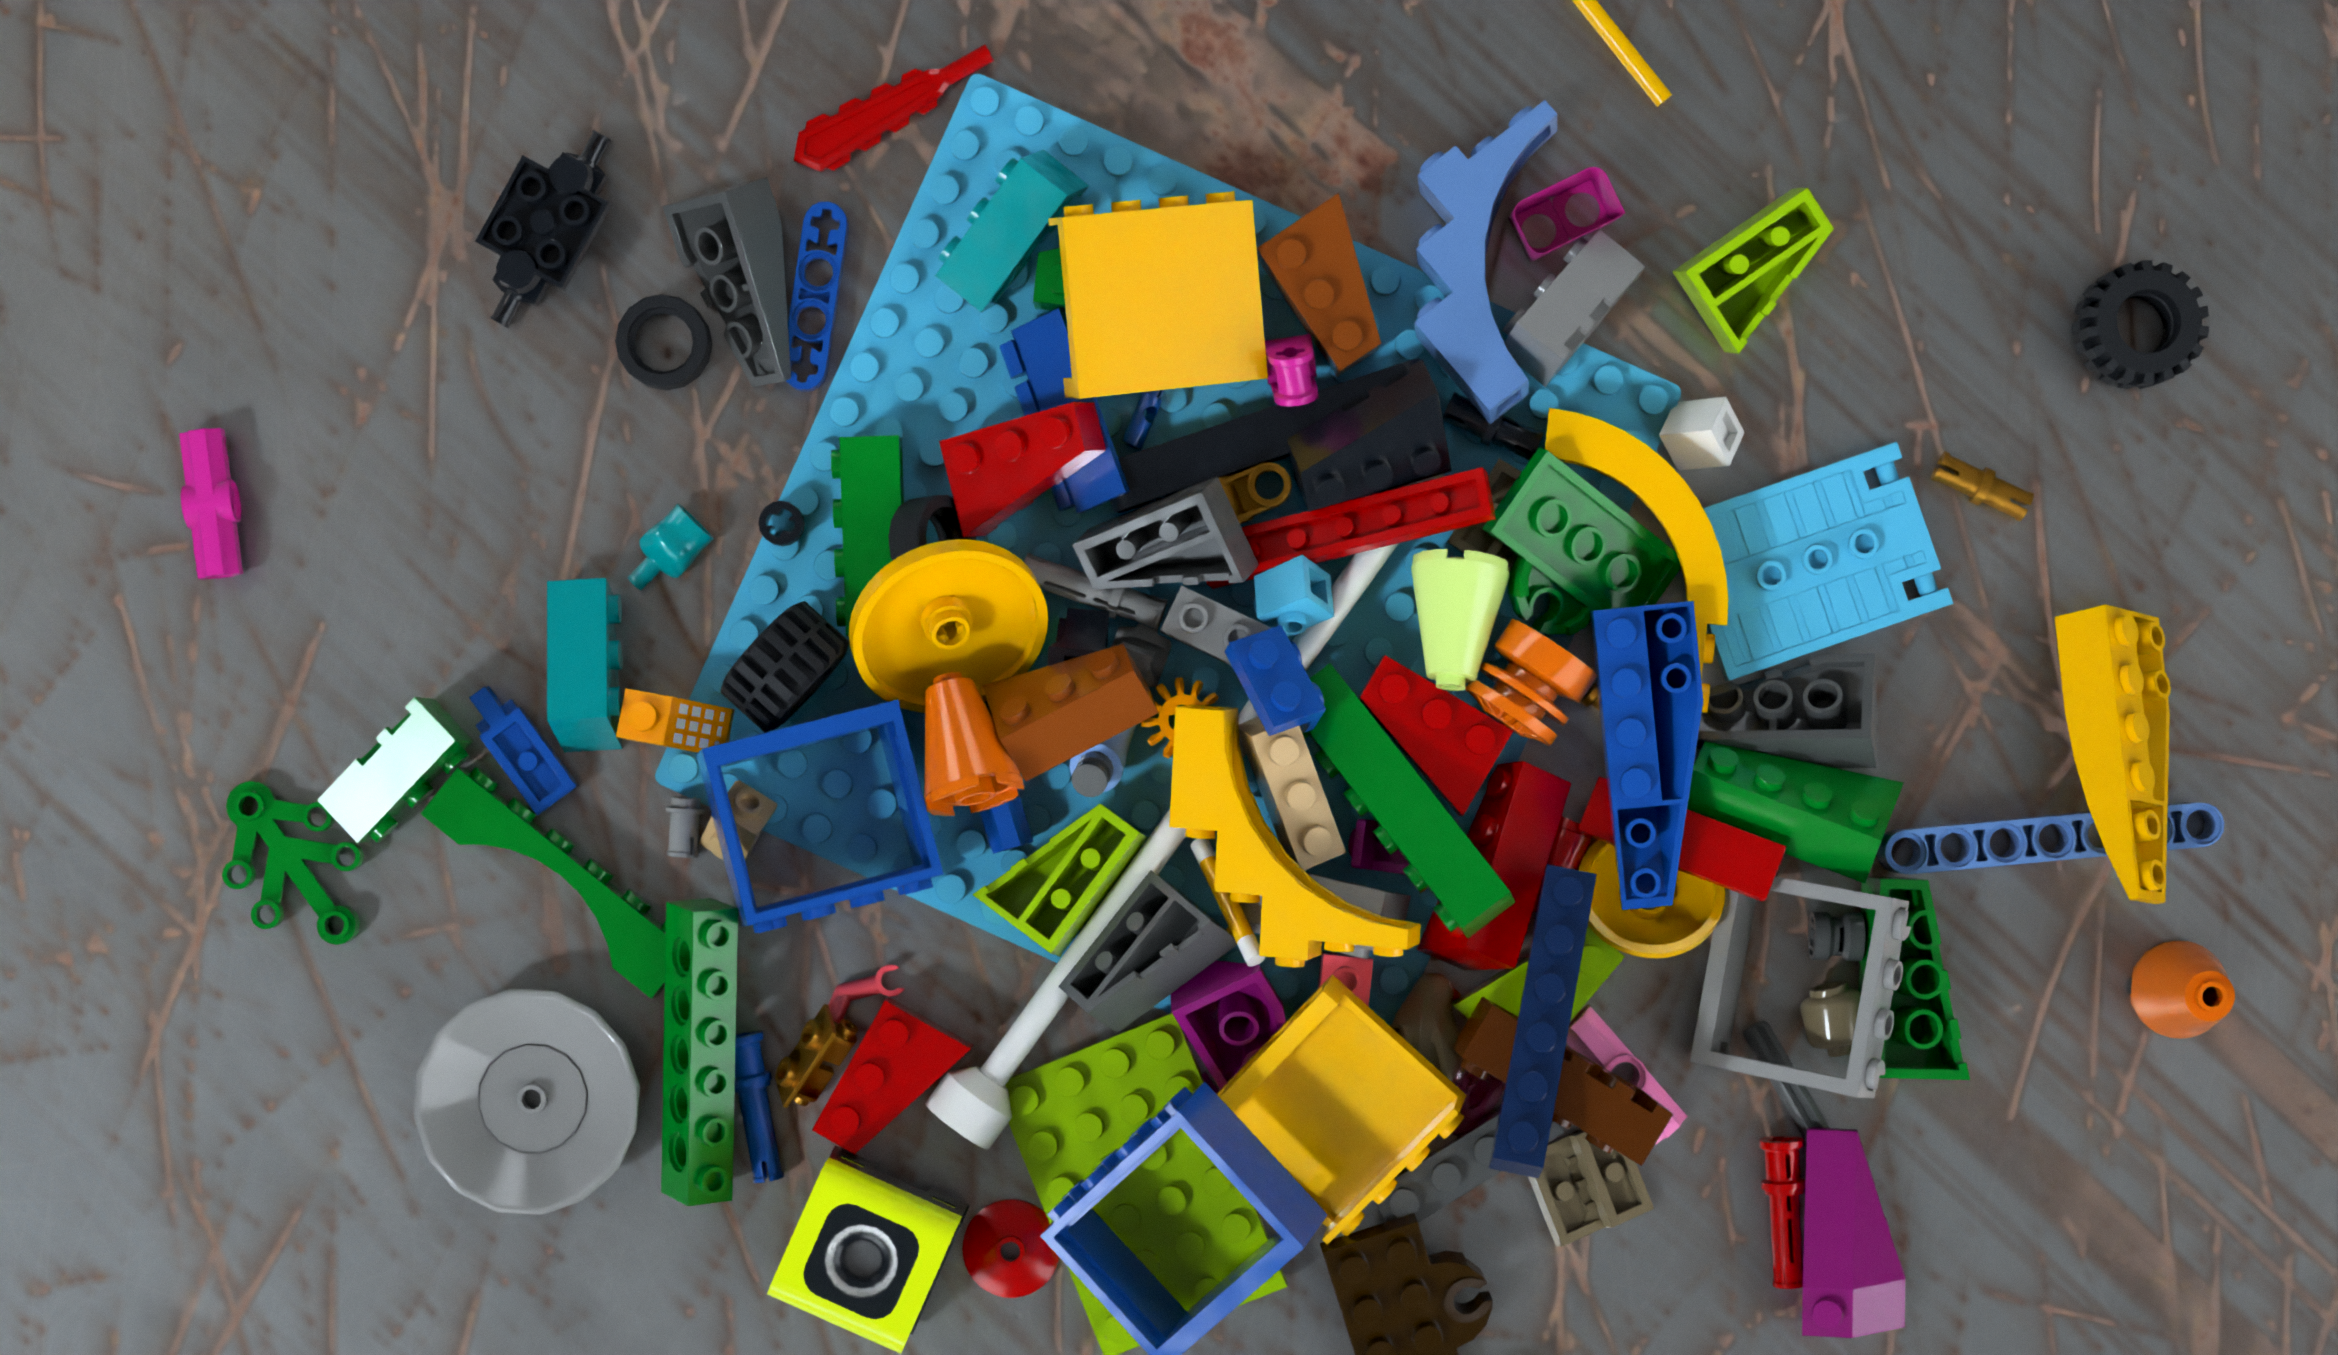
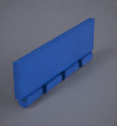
(1043, 355)

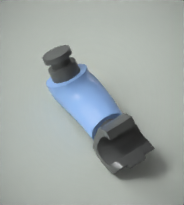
(1103, 765)

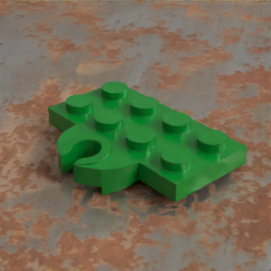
(1575, 548)

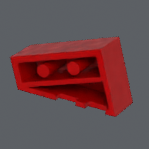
(1016, 461)

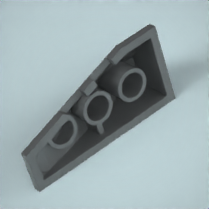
(739, 256)
(1804, 714)

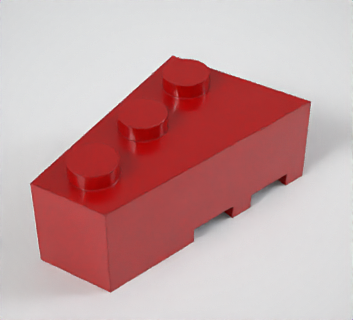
(1436, 731)
(888, 1071)

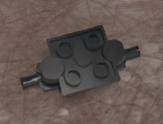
(545, 225)

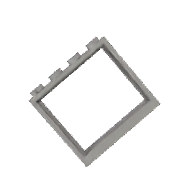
(1874, 1015)

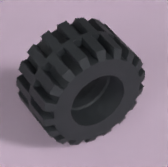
(2178, 313)
(784, 666)

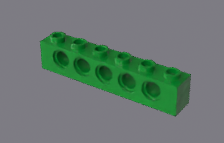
(699, 1051)

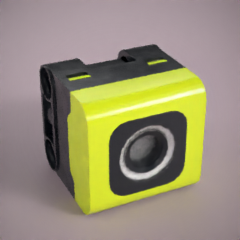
(867, 1250)

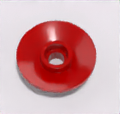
(1002, 1223)

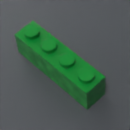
(869, 498)

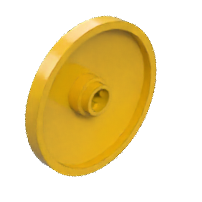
(947, 612)

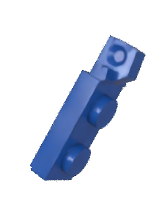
(522, 751)

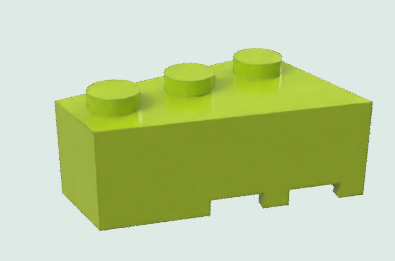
(1752, 265)
(1507, 985)

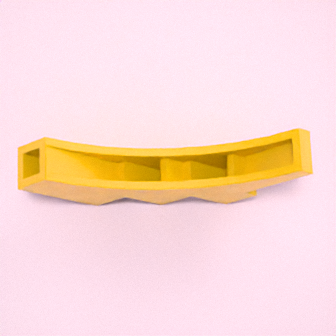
(1296, 911)

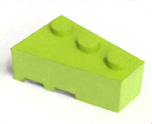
(1065, 879)

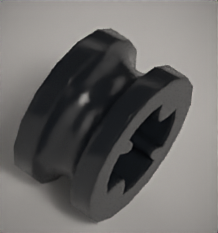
(786, 538)

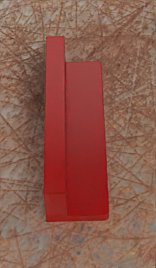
(1707, 850)

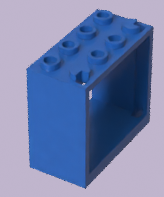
(908, 793)
(1124, 1281)

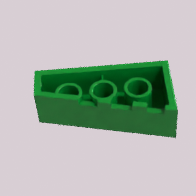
(1811, 808)

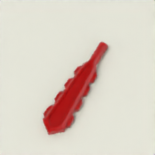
(860, 124)

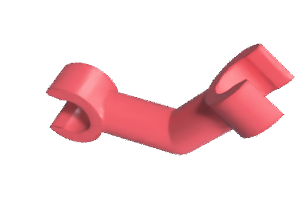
(859, 989)

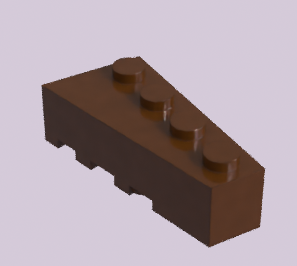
(1587, 1095)

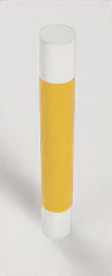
(1231, 910)

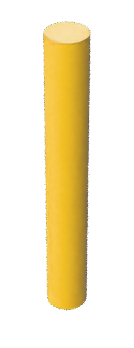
(1624, 50)

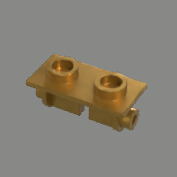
(802, 1074)

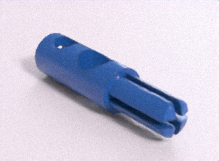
(1139, 425)

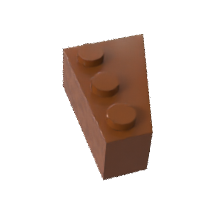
(1323, 284)
(1068, 707)

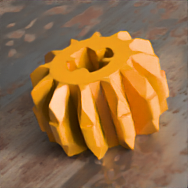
(1168, 709)

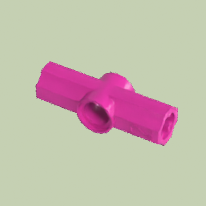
(211, 503)

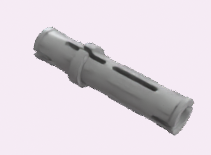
(1077, 587)

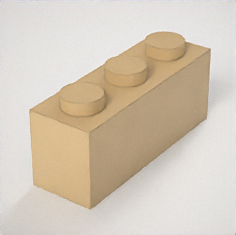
(1292, 793)

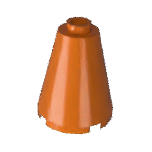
(964, 751)
(2180, 989)

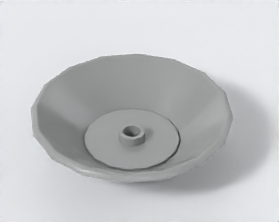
(476, 1109)

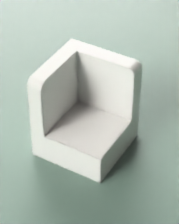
(1702, 433)

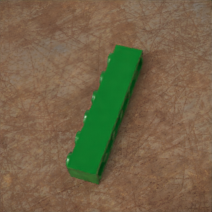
(1405, 809)

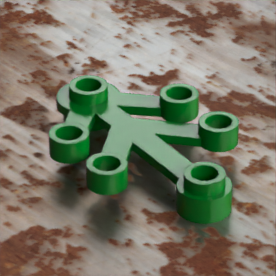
(287, 857)

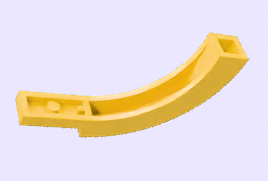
(1652, 479)

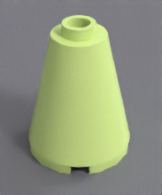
(1457, 611)

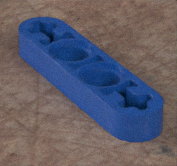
(819, 297)

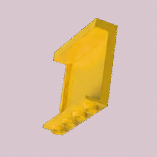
(1161, 295)
(1343, 1103)

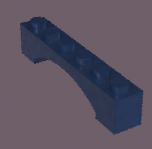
(1543, 1021)

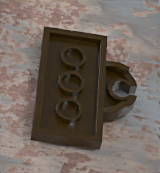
(1400, 1296)

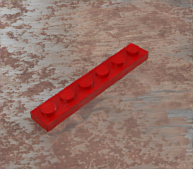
(1372, 521)

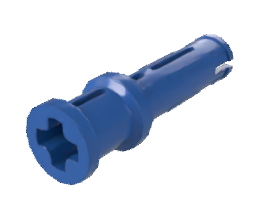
(754, 1105)

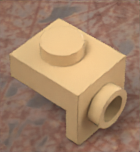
(750, 813)

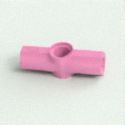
(1597, 1041)

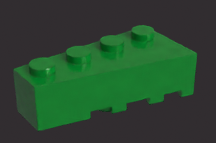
(1924, 1028)

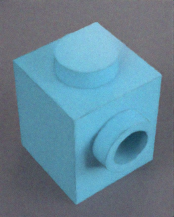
(1293, 596)

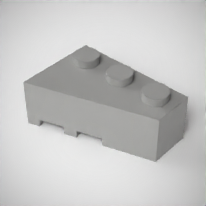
(1570, 305)

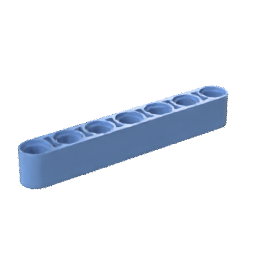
(2025, 842)

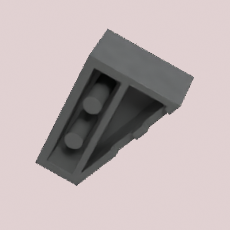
(1171, 540)
(1145, 954)

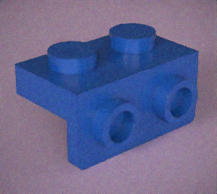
(1276, 681)

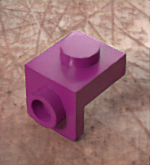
(1370, 853)

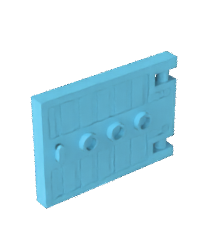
(1821, 562)

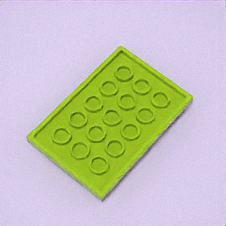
(1175, 1205)

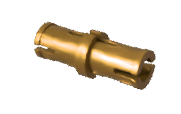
(1982, 486)

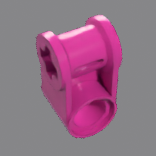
(1291, 370)

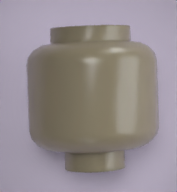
(1831, 1017)

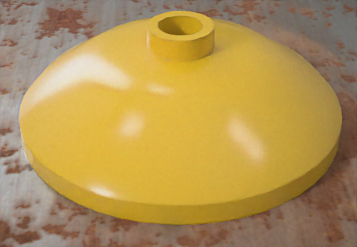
(1654, 932)

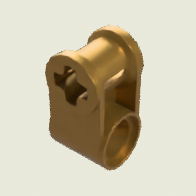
(1243, 495)

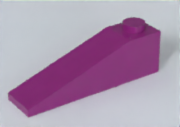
(1228, 1015)
(1849, 1258)

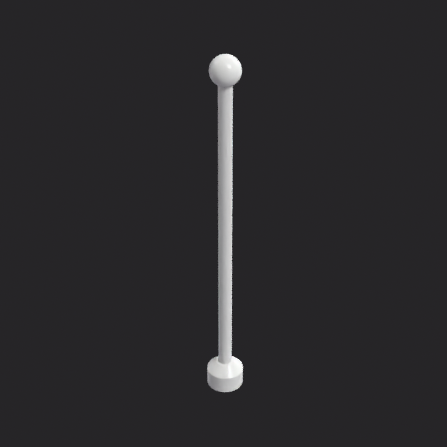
(976, 1098)

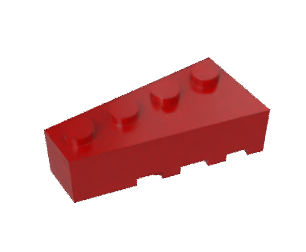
(1515, 837)

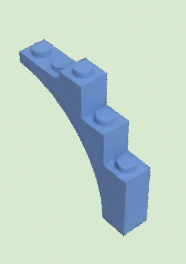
(1467, 197)

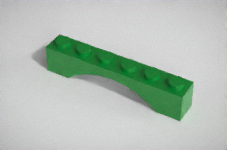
(478, 815)

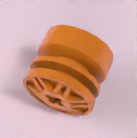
(1531, 682)

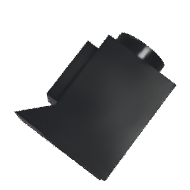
(1079, 634)

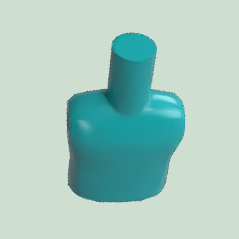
(670, 546)

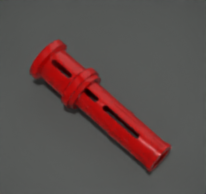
(1783, 1187)

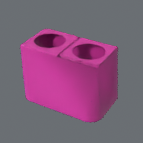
(1589, 181)

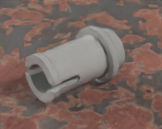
(684, 826)

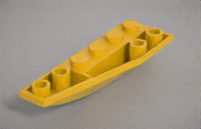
(2120, 736)

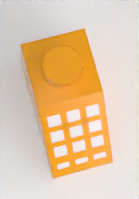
(673, 721)

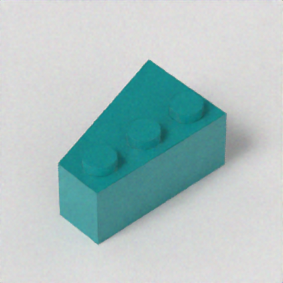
(1008, 228)
(583, 664)

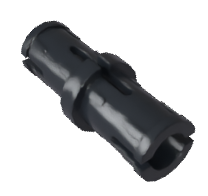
(1502, 432)

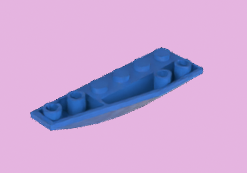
(1650, 737)

